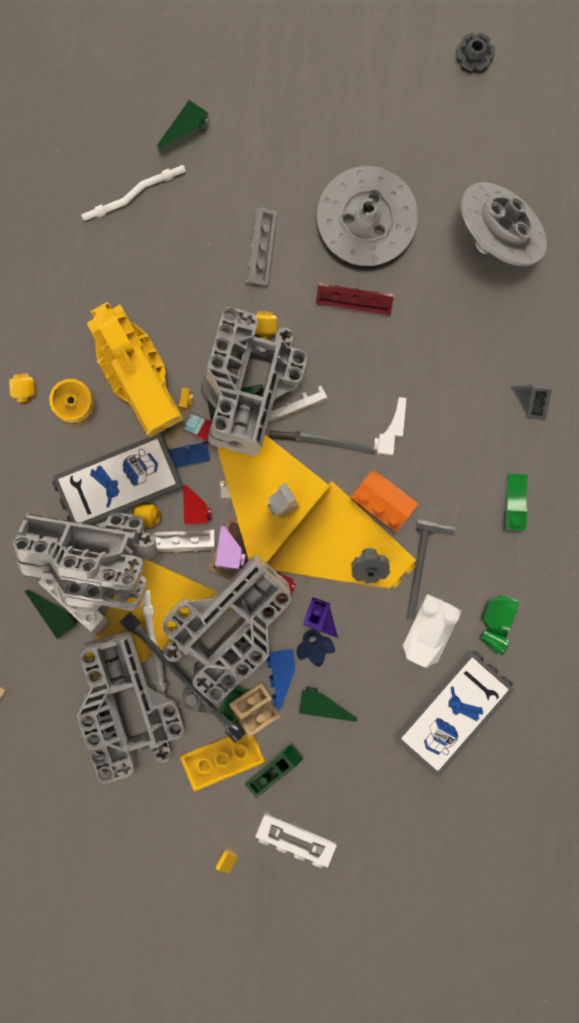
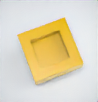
(185, 399)

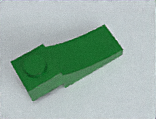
(516, 502)

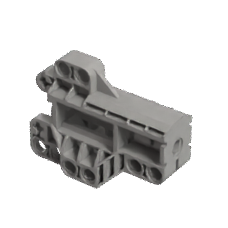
(224, 387)
(87, 558)
(227, 657)
(100, 689)

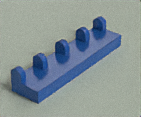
(190, 454)

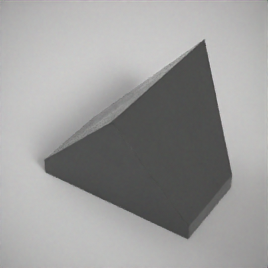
(533, 399)

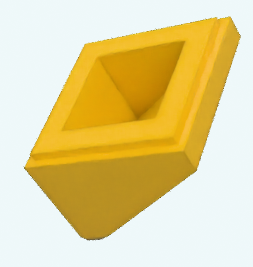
(226, 862)

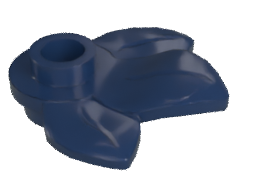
(315, 650)

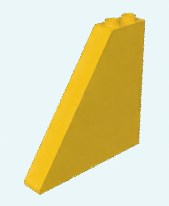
(254, 481)
(334, 538)
(165, 592)

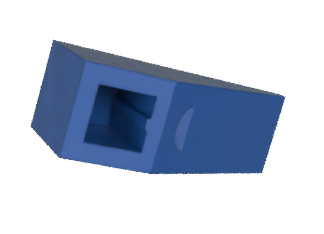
(283, 669)

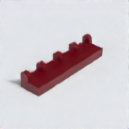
(354, 299)

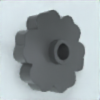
(475, 51)
(370, 566)

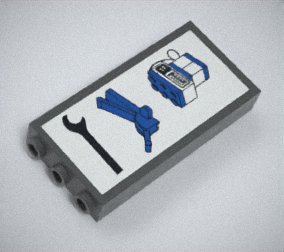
(117, 480)
(454, 713)

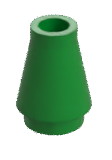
(495, 642)

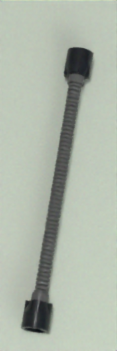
(233, 730)

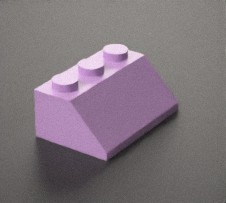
(229, 552)

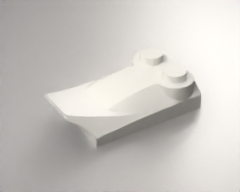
(430, 631)

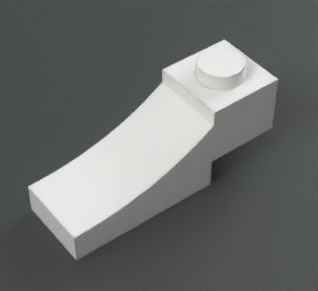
(385, 442)

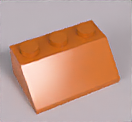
(384, 501)

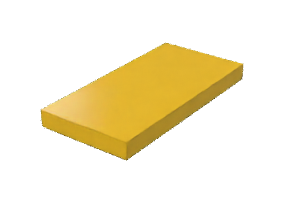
(221, 760)

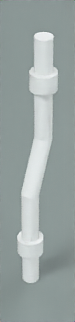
(165, 175)
(148, 611)

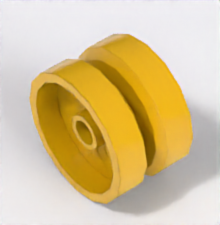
(67, 390)

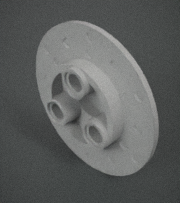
(348, 197)
(503, 224)

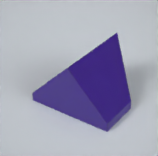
(320, 617)

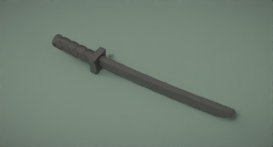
(320, 439)

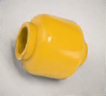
(266, 324)
(21, 387)
(148, 512)

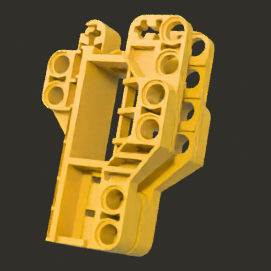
(133, 368)

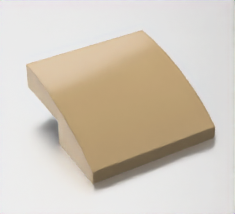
(254, 710)

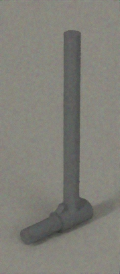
(424, 528)

